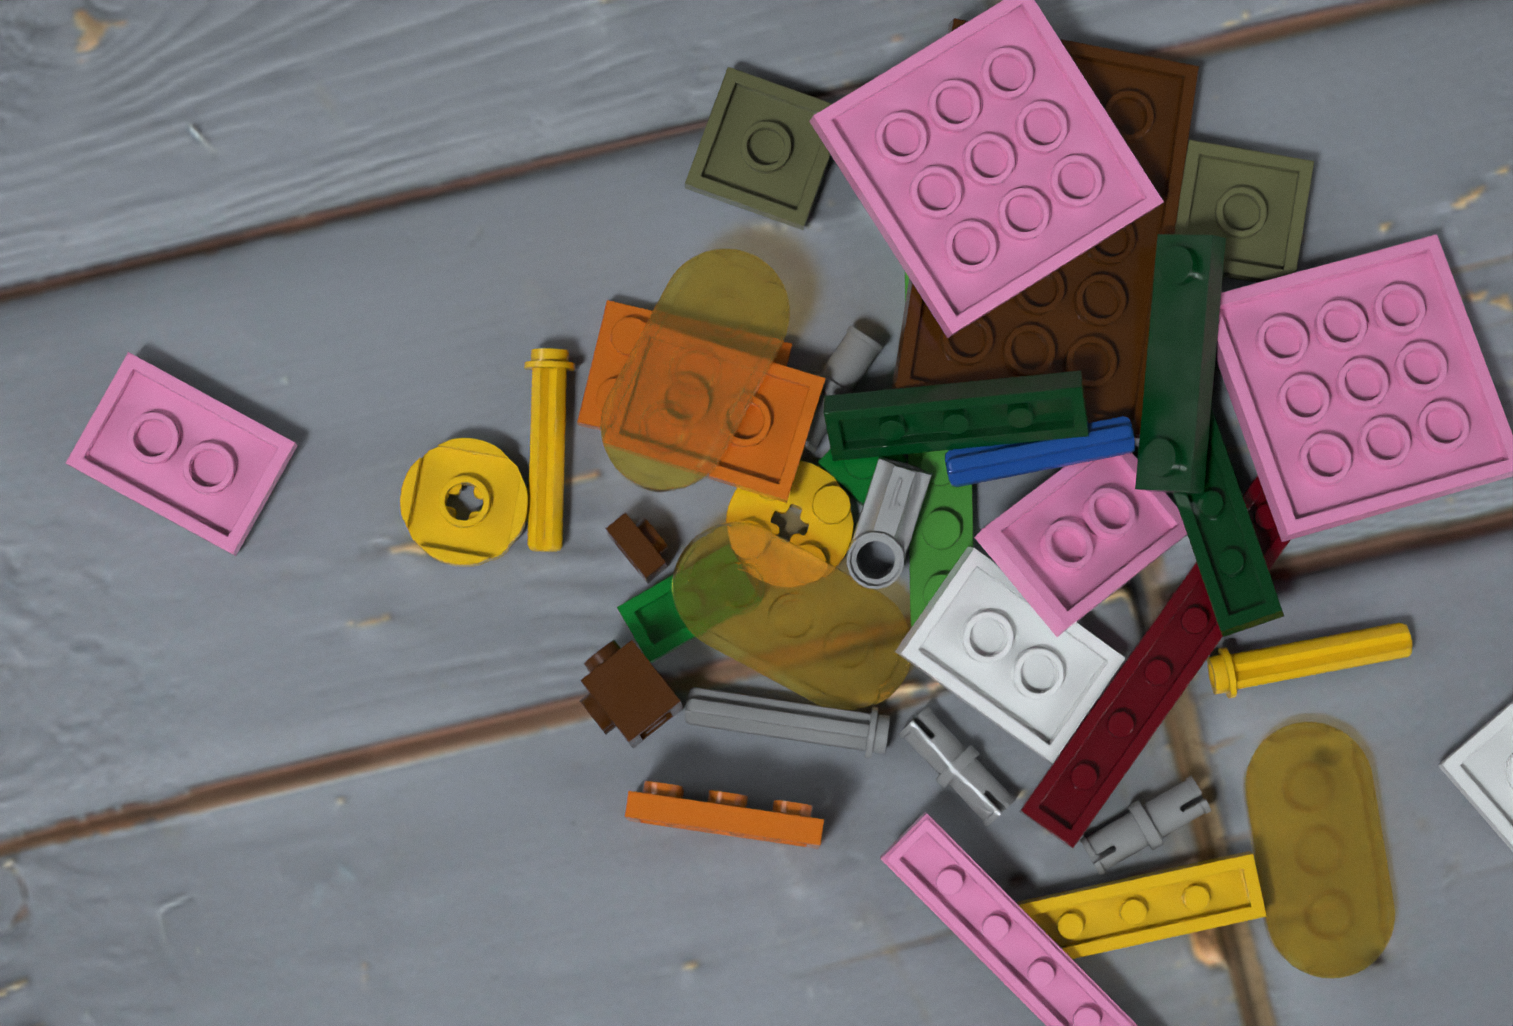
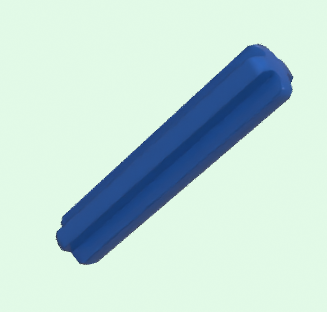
(989, 463)

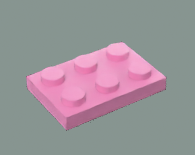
(181, 454)
(1081, 538)

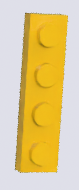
(1151, 905)

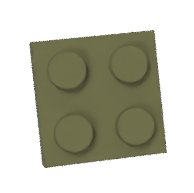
(761, 150)
(1250, 201)

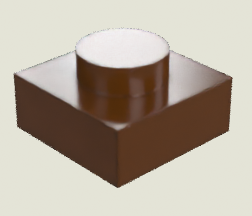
(639, 545)

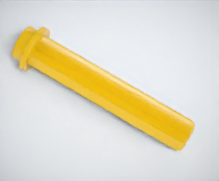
(547, 447)
(1307, 657)

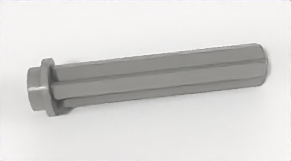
(788, 720)

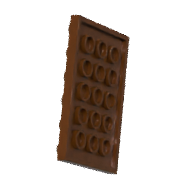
(1099, 304)

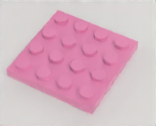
(986, 162)
(1361, 388)

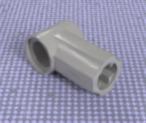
(888, 517)

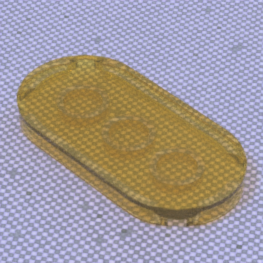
(695, 370)
(790, 616)
(1319, 850)

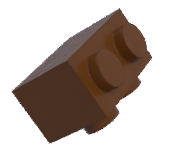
(627, 693)

